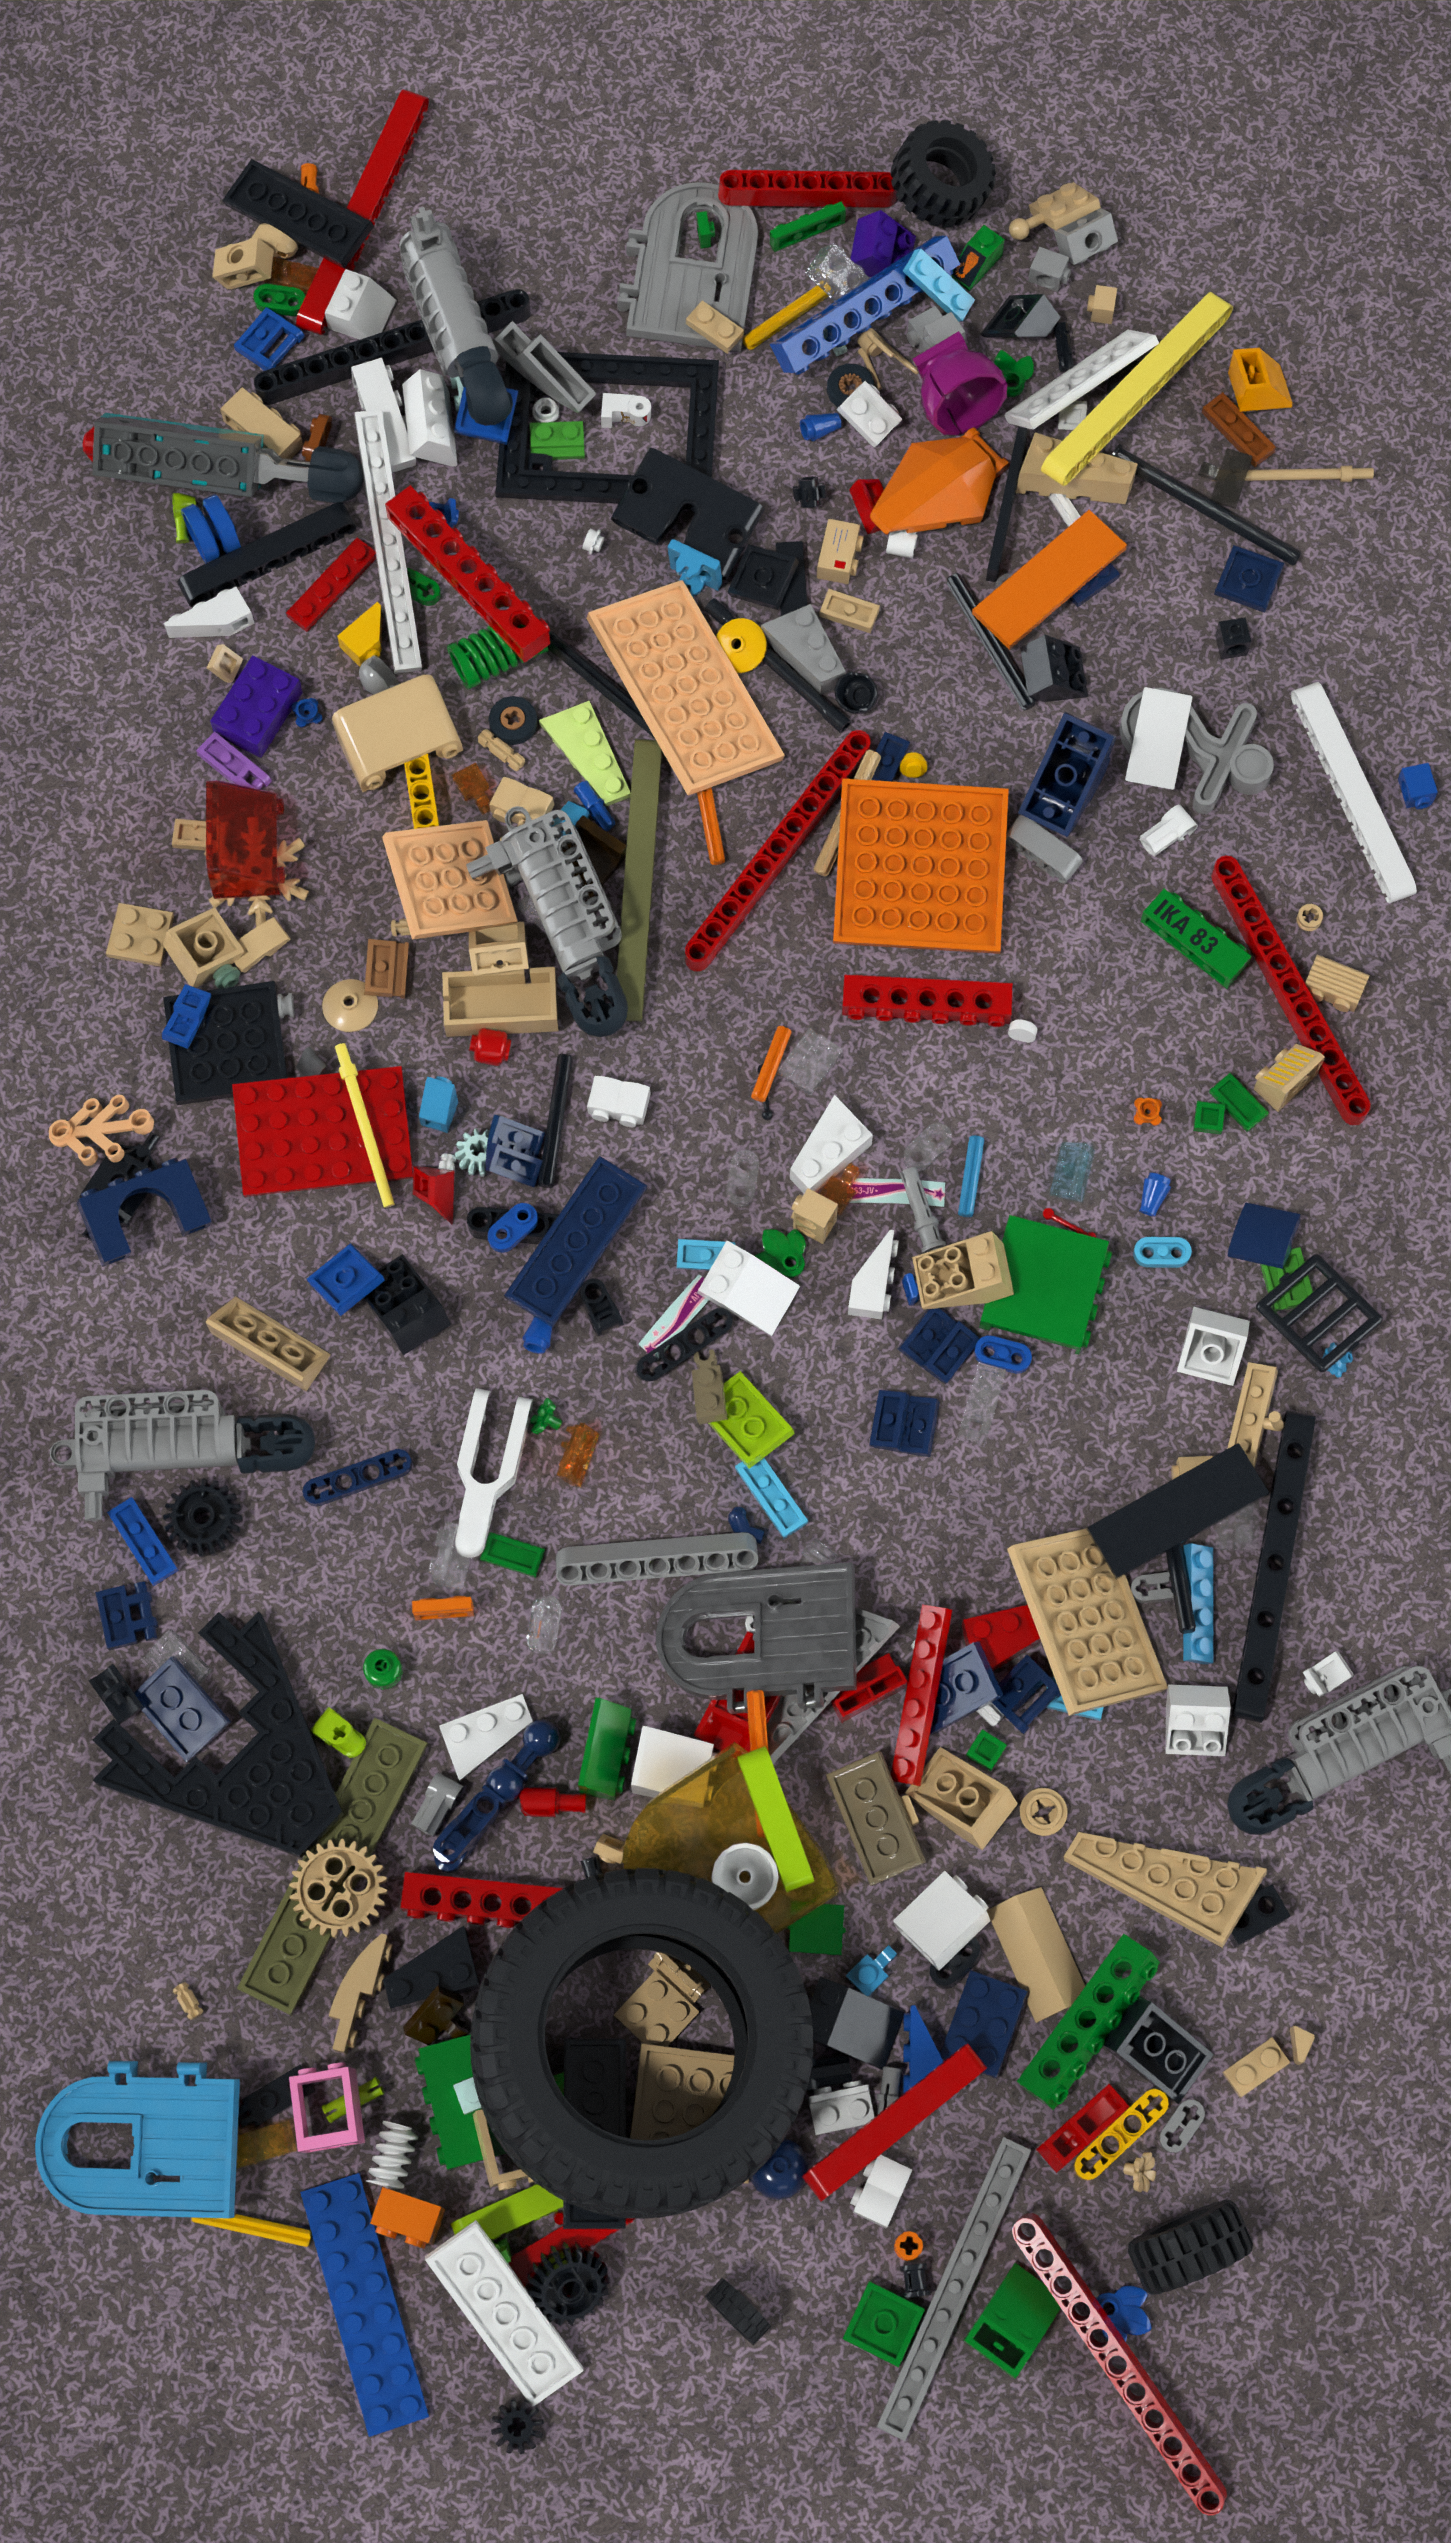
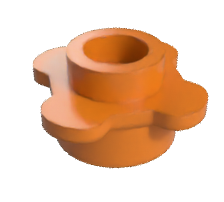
(1147, 1104)

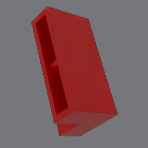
(874, 1684)

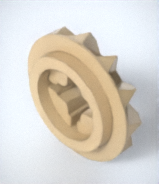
(1047, 1798)

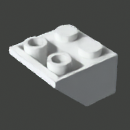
(1197, 1720)

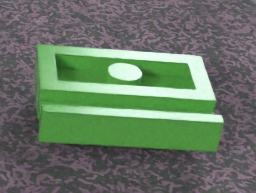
(558, 439)
(1298, 1292)

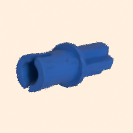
(594, 805)

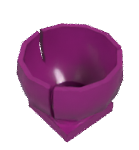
(959, 382)

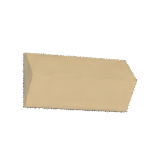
(268, 1342)
(1037, 1953)

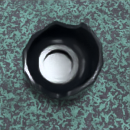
(856, 687)

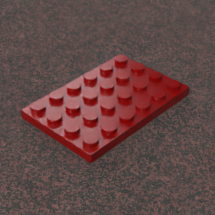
(308, 1136)

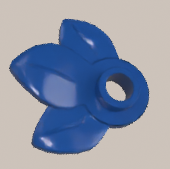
(1127, 2313)

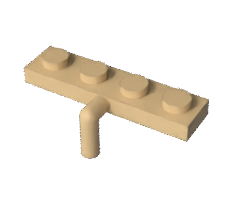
(1253, 1410)

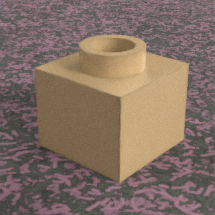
(1102, 304)

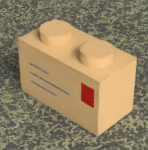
(838, 551)

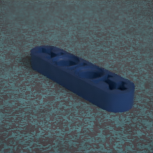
(355, 1472)

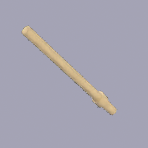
(1344, 473)

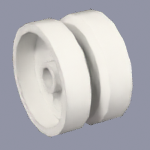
(756, 1863)

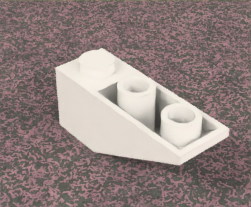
(216, 617)
(870, 1283)

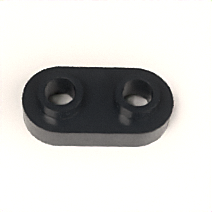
(957, 1965)

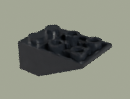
(406, 1306)

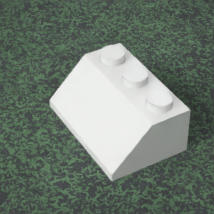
(429, 418)

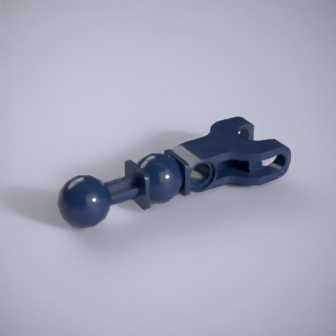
(501, 1787)

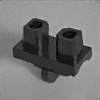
(116, 1694)

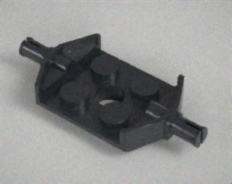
(134, 1160)

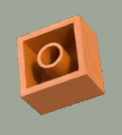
(407, 2216)

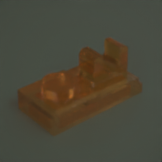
(291, 274)
(577, 1454)

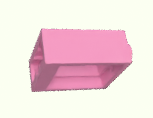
(355, 2131)

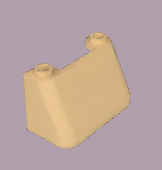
(395, 729)

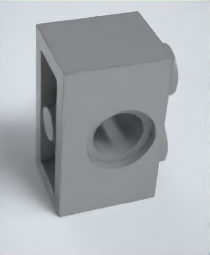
(1100, 233)

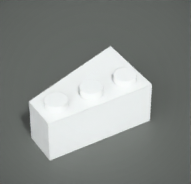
(830, 1148)

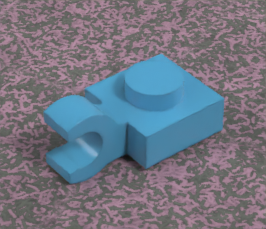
(869, 1973)

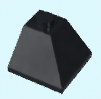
(1023, 317)

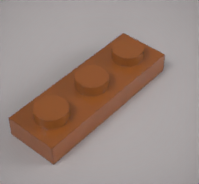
(1238, 429)

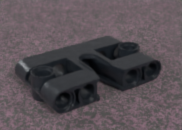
(679, 487)

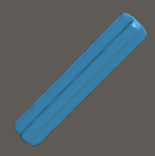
(971, 1176)

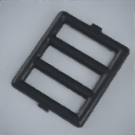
(1304, 1344)

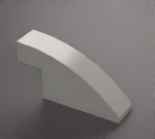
(543, 367)

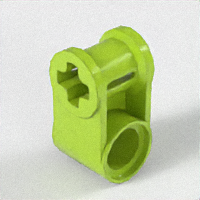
(339, 1734)

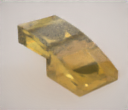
(265, 2144)

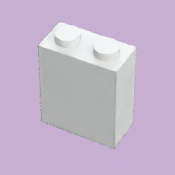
(942, 1919)

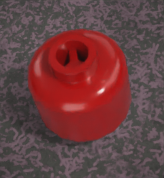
(490, 1046)

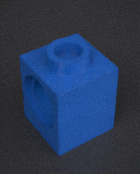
(1417, 786)

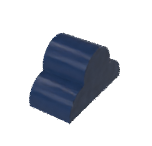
(1068, 774)

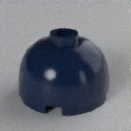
(782, 2173)

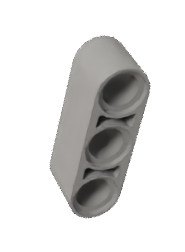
(1044, 848)

